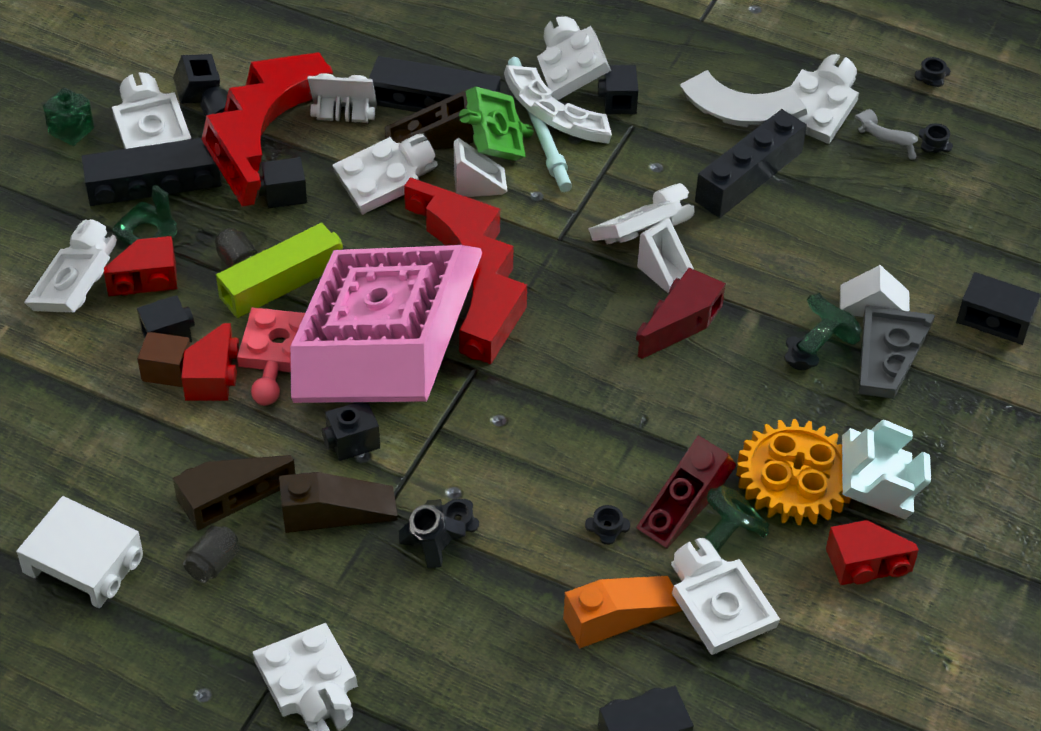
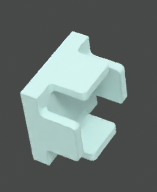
(881, 471)

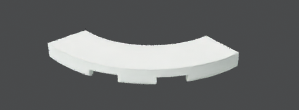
(538, 100)
(739, 107)

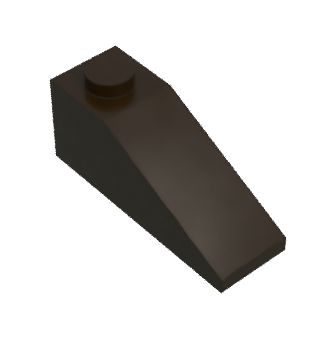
(438, 123)
(227, 486)
(333, 501)

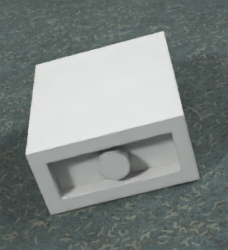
(82, 550)

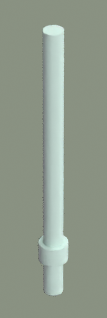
(555, 162)

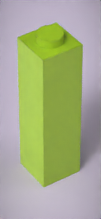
(277, 270)

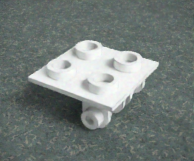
(342, 92)

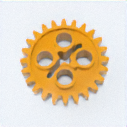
(793, 471)

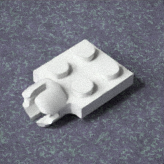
(571, 57)
(827, 96)
(148, 114)
(383, 169)
(665, 205)
(73, 270)
(720, 597)
(309, 677)

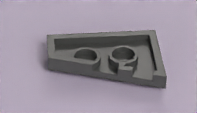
(889, 348)

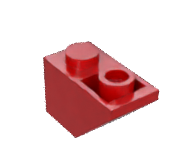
(143, 268)
(209, 367)
(868, 552)

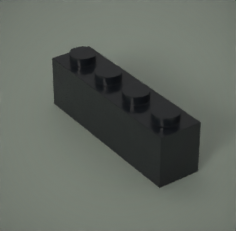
(420, 85)
(750, 163)
(134, 171)

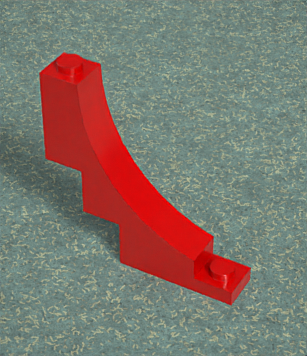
(249, 109)
(496, 299)

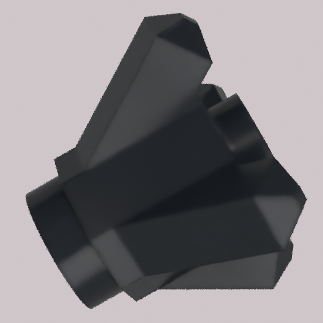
(431, 530)

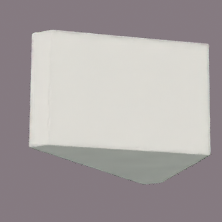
(476, 173)
(662, 254)
(873, 289)

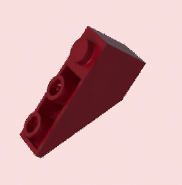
(686, 311)
(686, 491)

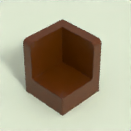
(162, 358)

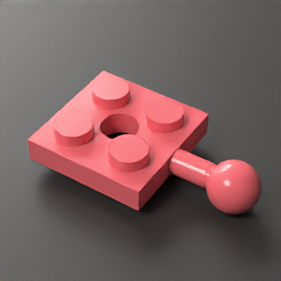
(260, 352)

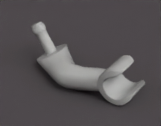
(869, 124)

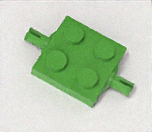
(495, 124)

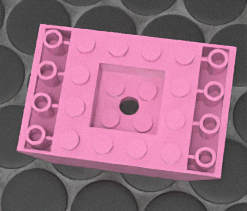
(380, 324)

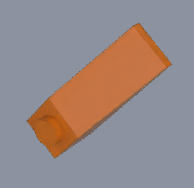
(617, 606)

